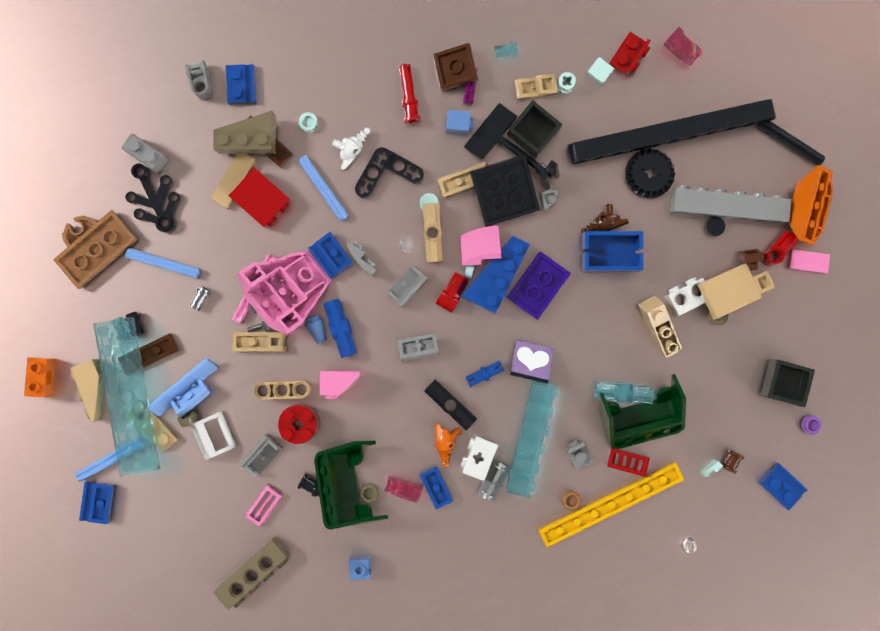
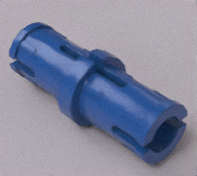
(484, 373)

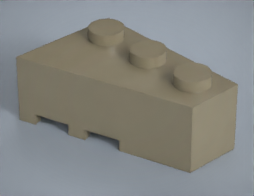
(247, 136)

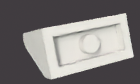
(203, 438)

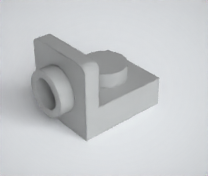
(578, 454)

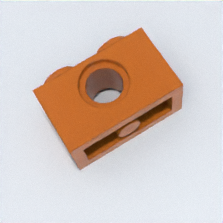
(39, 377)

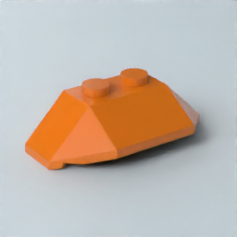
(811, 204)

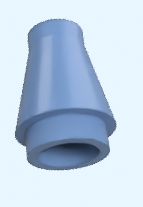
(315, 327)

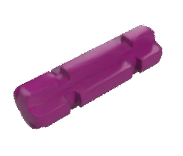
(469, 91)

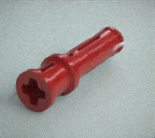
(410, 102)

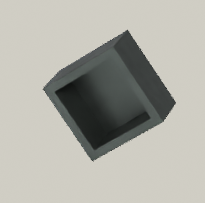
(534, 129)
(787, 382)

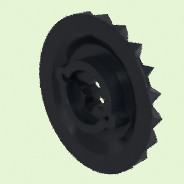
(639, 180)

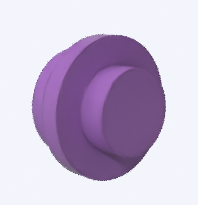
(811, 424)

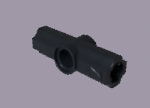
(459, 414)

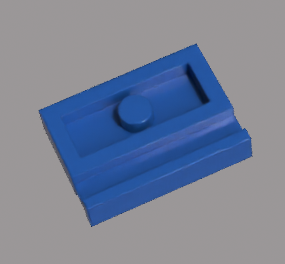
(240, 84)
(330, 255)
(783, 486)
(96, 502)

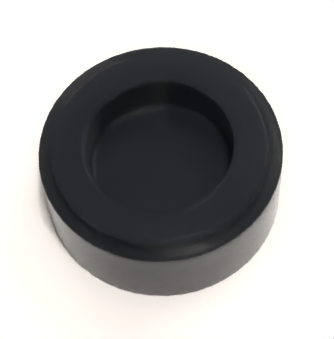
(714, 226)

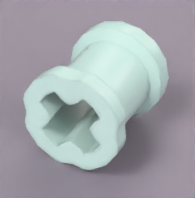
(564, 78)

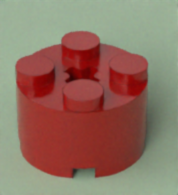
(292, 432)

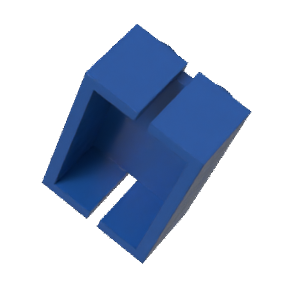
(612, 251)

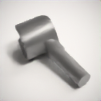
(259, 326)

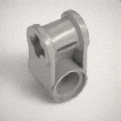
(199, 76)

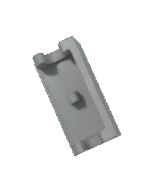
(407, 286)
(418, 347)
(261, 455)

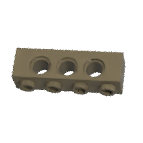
(226, 591)

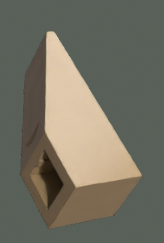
(660, 326)
(91, 387)

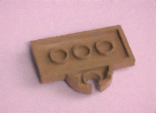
(93, 247)

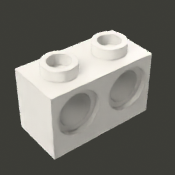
(690, 301)

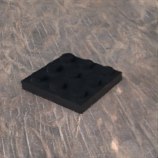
(504, 190)

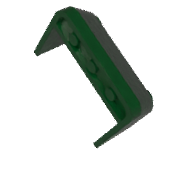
(645, 420)
(339, 488)

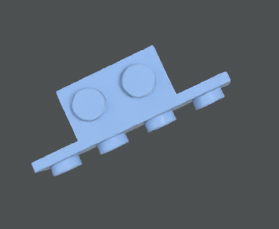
(185, 392)

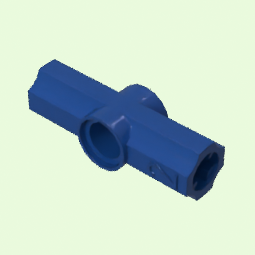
(340, 328)

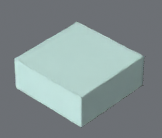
(600, 71)

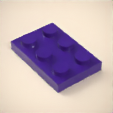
(538, 285)

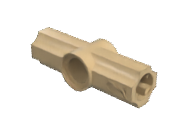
(433, 246)

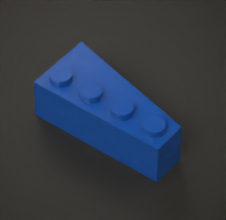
(493, 282)

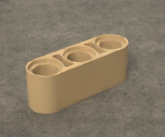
(273, 390)

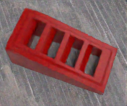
(646, 460)

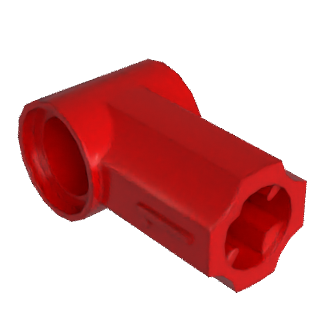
(780, 248)
(450, 295)

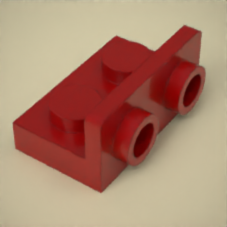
(629, 53)

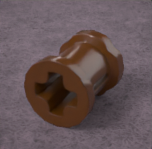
(732, 461)

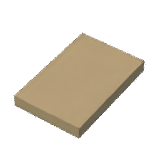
(729, 291)

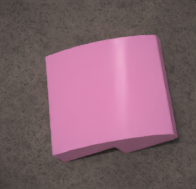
(479, 245)

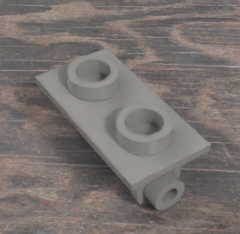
(494, 480)

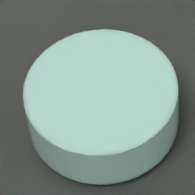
(308, 122)
(427, 199)
(469, 272)

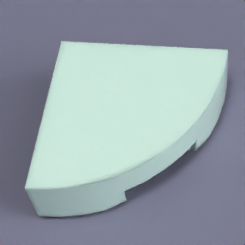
(714, 465)

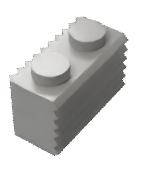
(145, 153)

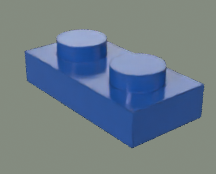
(436, 487)

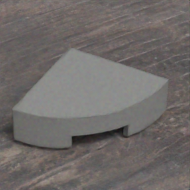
(548, 198)

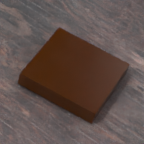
(455, 67)

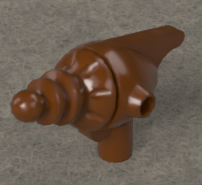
(606, 221)

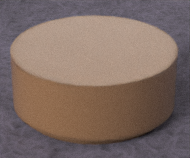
(571, 500)

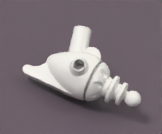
(350, 147)

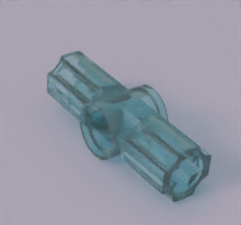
(624, 392)

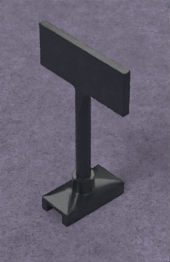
(492, 132)

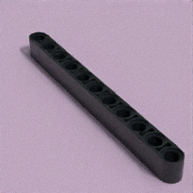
(671, 131)

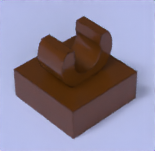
(751, 257)

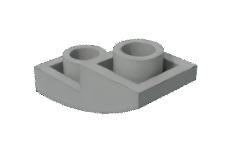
(358, 254)

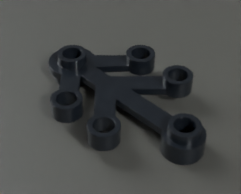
(155, 200)

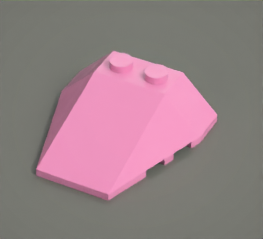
(284, 289)

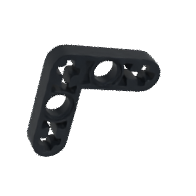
(387, 164)

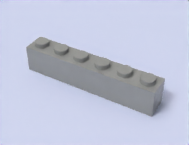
(730, 205)

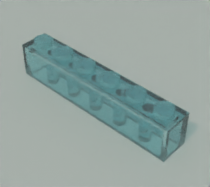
(530, 439)

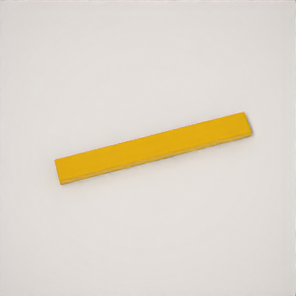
(611, 504)

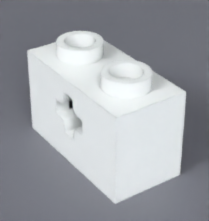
(487, 449)

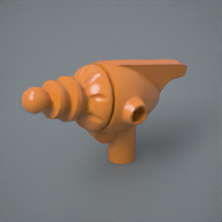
(445, 442)

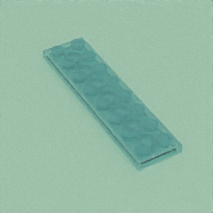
(126, 396)

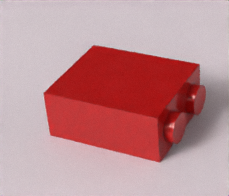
(259, 198)

